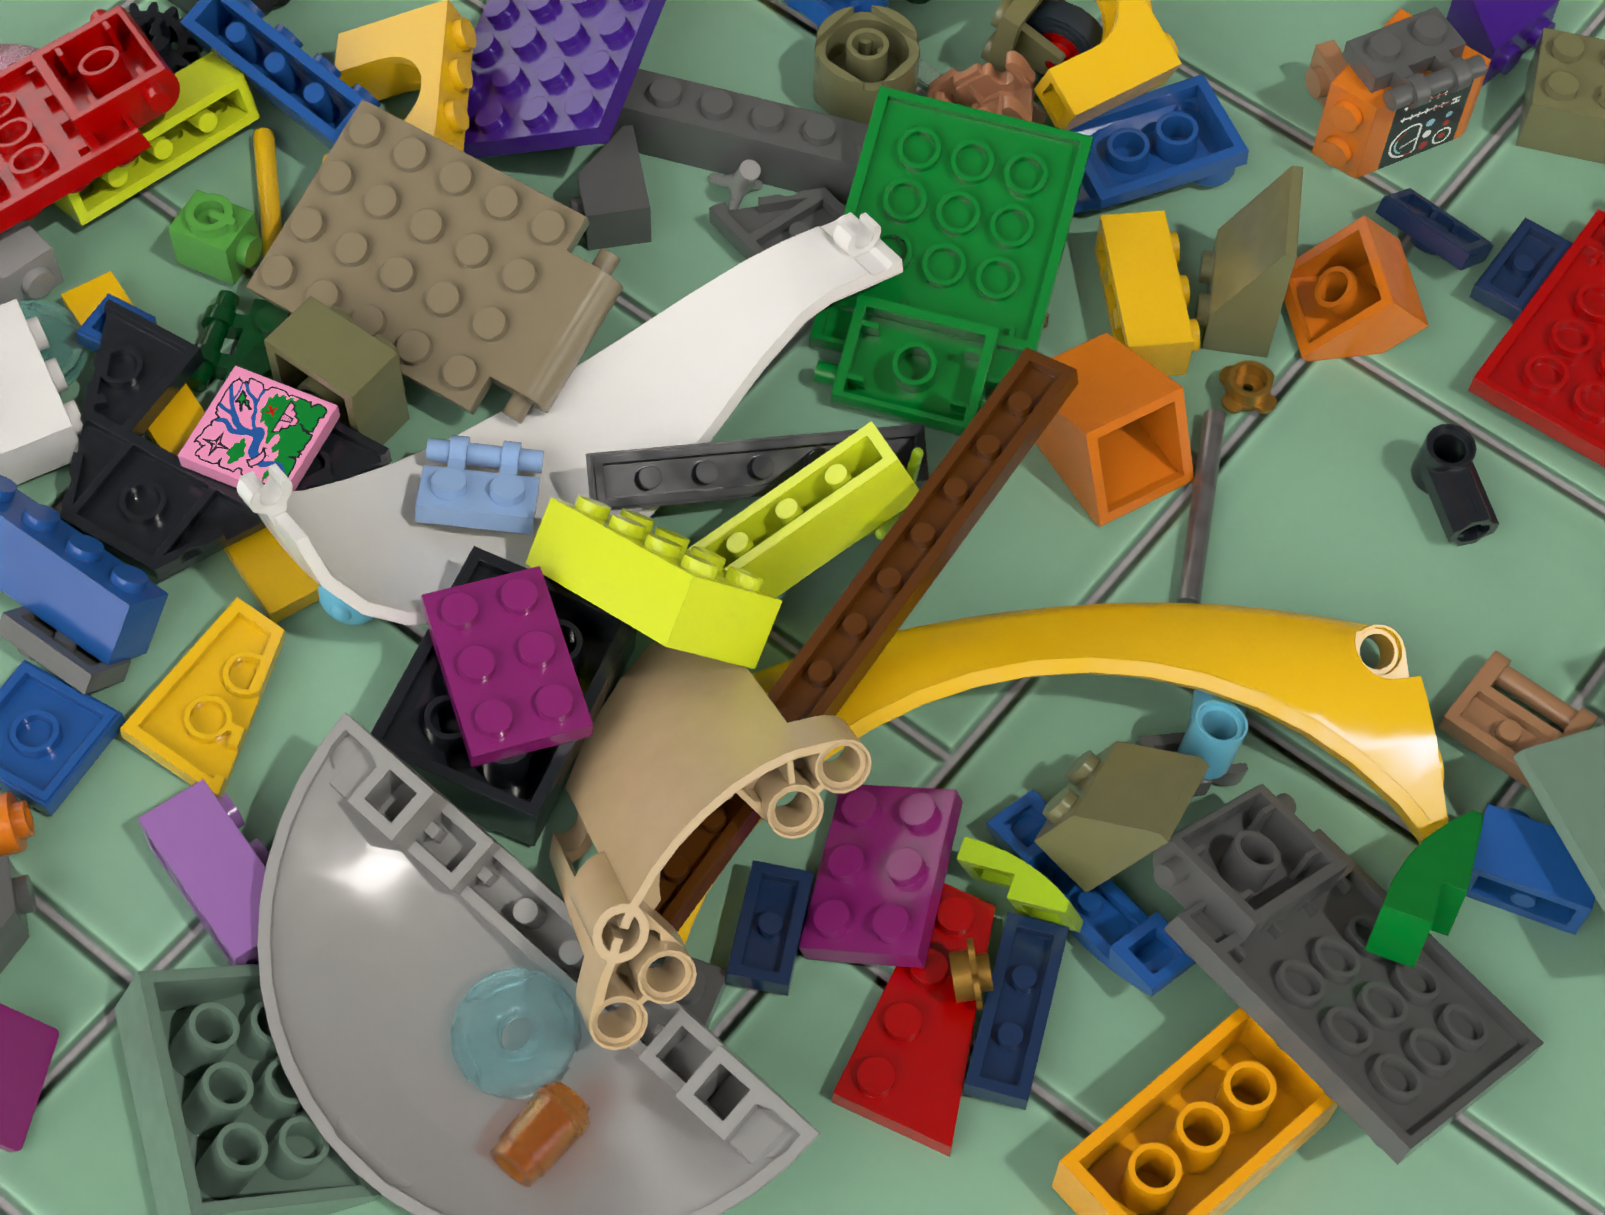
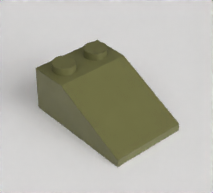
(1251, 270)

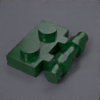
(250, 330)

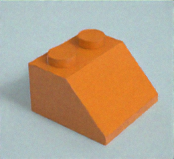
(1353, 295)

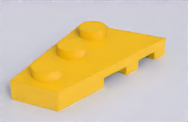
(209, 699)

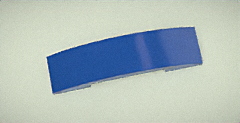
(1112, 923)

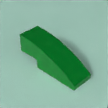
(1427, 891)

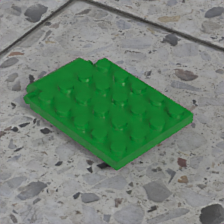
(981, 232)

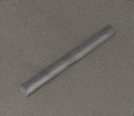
(1201, 507)

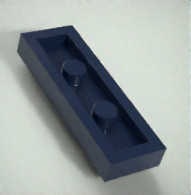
(1016, 1011)

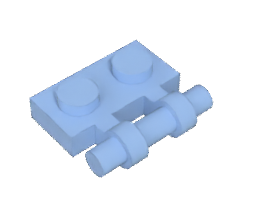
(479, 498)

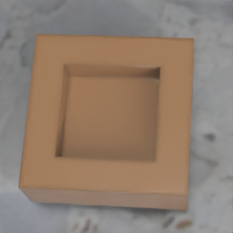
(1323, 69)

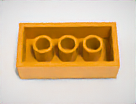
(1198, 1130)

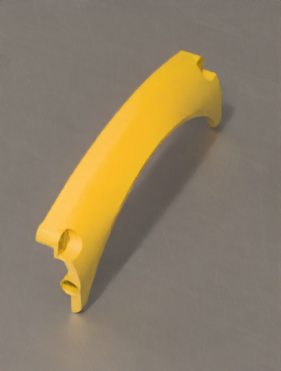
(1273, 661)

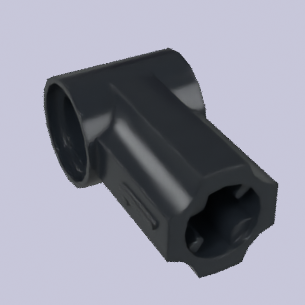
(1454, 485)

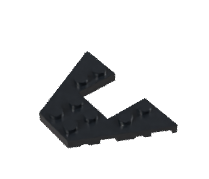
(137, 492)

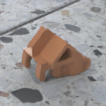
(991, 90)

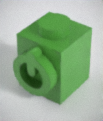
(216, 237)

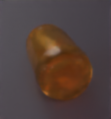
(541, 1133)

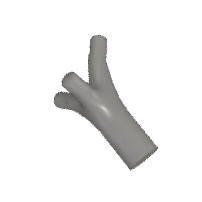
(739, 182)

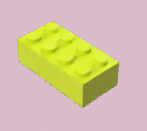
(655, 580)

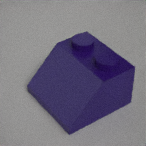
(1501, 28)

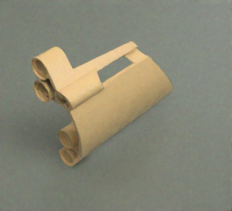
(660, 761)

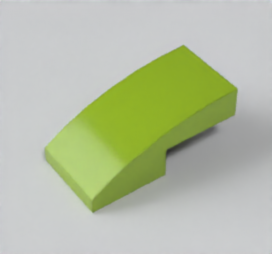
(1028, 888)

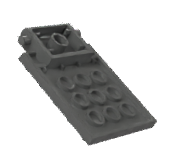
(1285, 935)

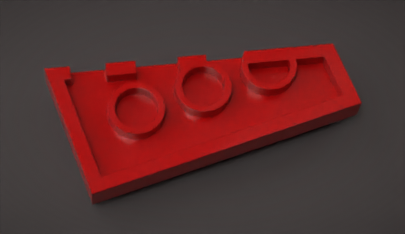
(918, 1038)

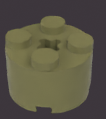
(859, 55)

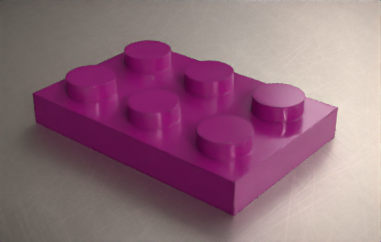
(506, 666)
(881, 876)

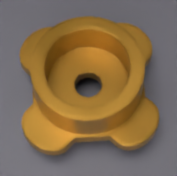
(1250, 376)
(970, 974)

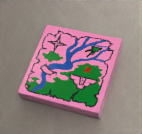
(258, 425)

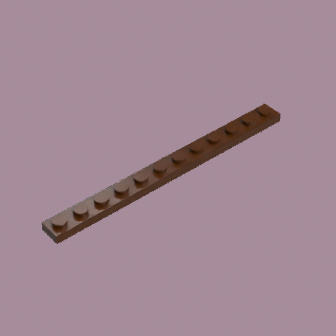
(884, 595)

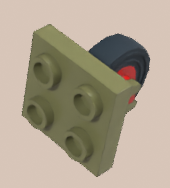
(1041, 32)

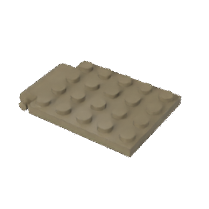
(444, 264)

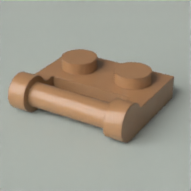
(1500, 727)

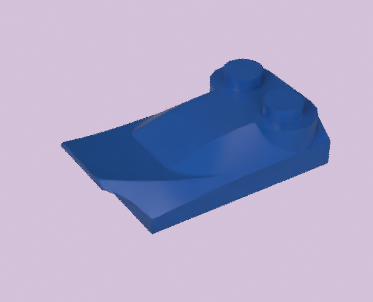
(1159, 144)

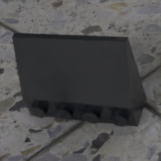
(519, 790)

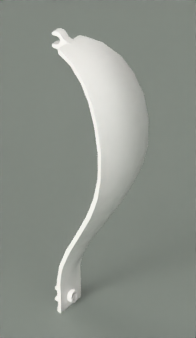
(650, 389)

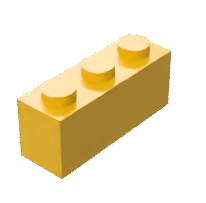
(1144, 289)

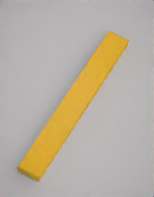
(259, 559)

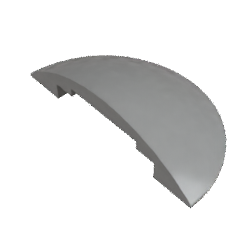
(370, 939)

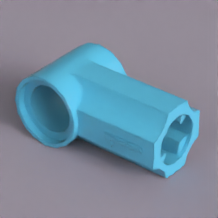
(1214, 732)

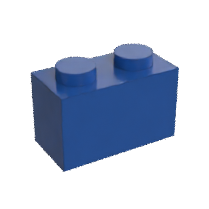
(1528, 871)

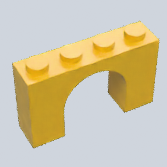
(411, 52)
(1125, 65)

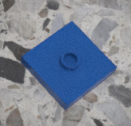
(49, 736)

